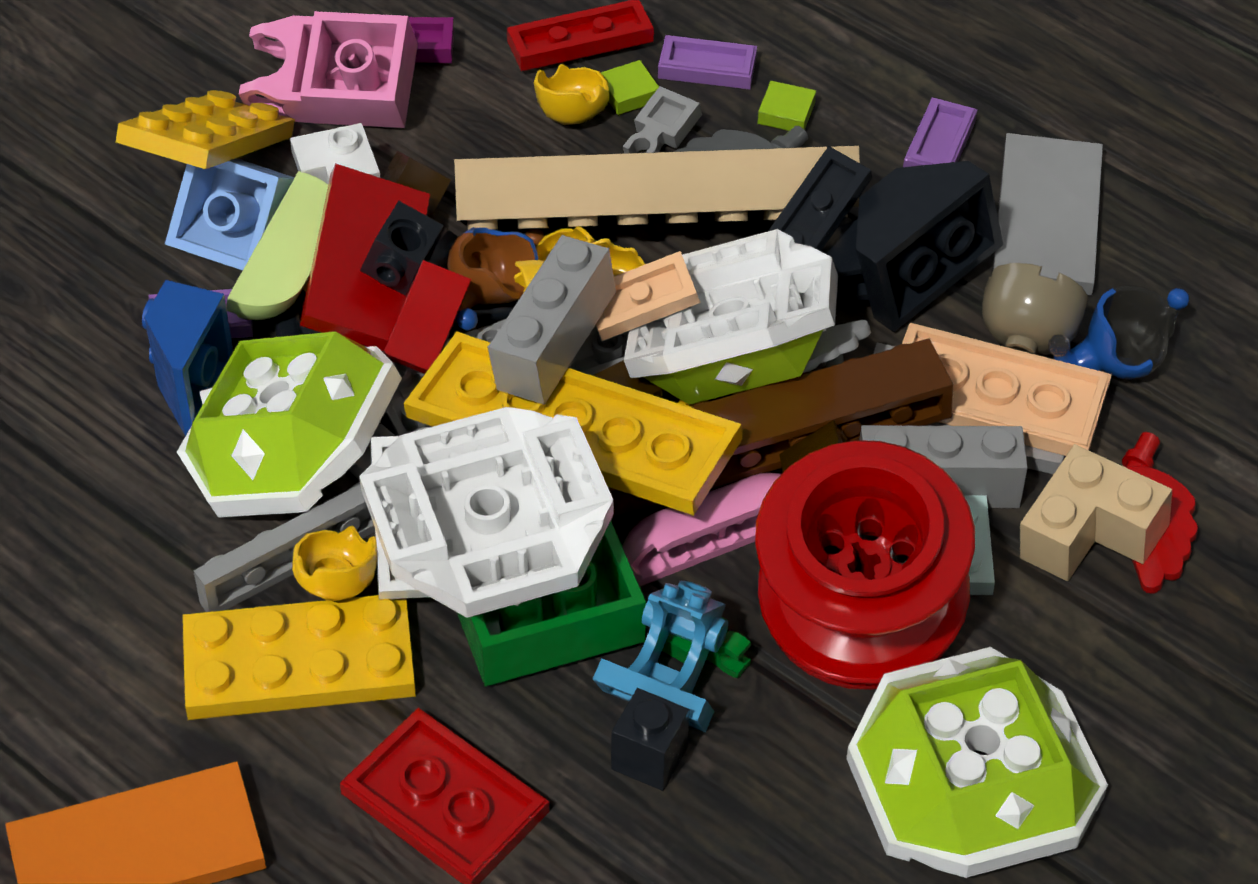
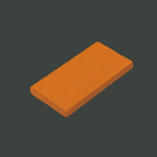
(155, 834)

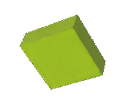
(629, 86)
(786, 106)

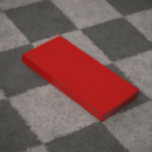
(337, 291)

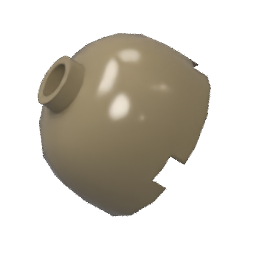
(1030, 309)

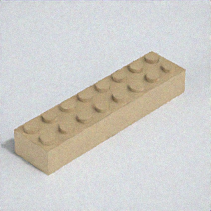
(632, 186)

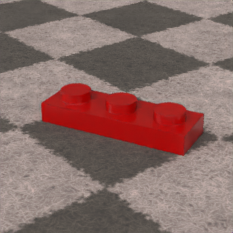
(580, 34)

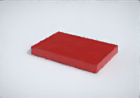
(445, 798)

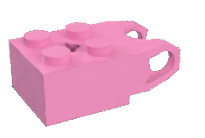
(337, 68)

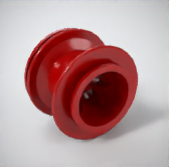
(889, 613)

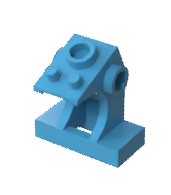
(685, 613)

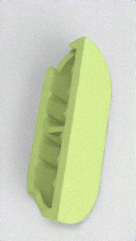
(283, 255)

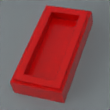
(427, 317)

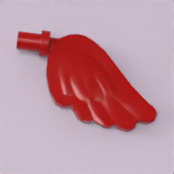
(1175, 544)

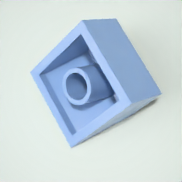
(225, 210)

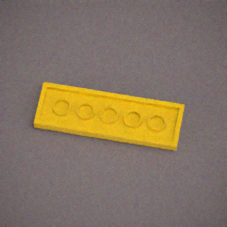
(636, 438)

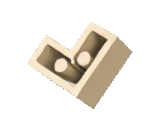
(1092, 503)

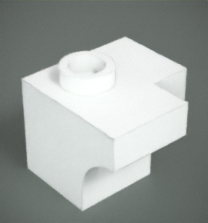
(344, 145)

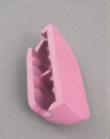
(677, 540)

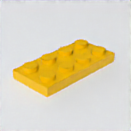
(206, 129)
(296, 656)

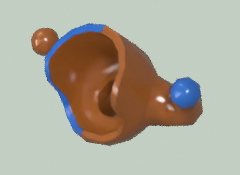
(489, 262)

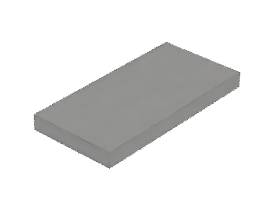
(1050, 206)

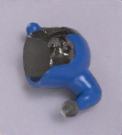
(1125, 333)

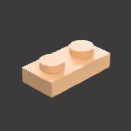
(648, 295)

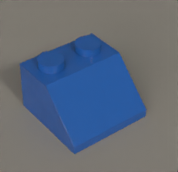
(187, 345)

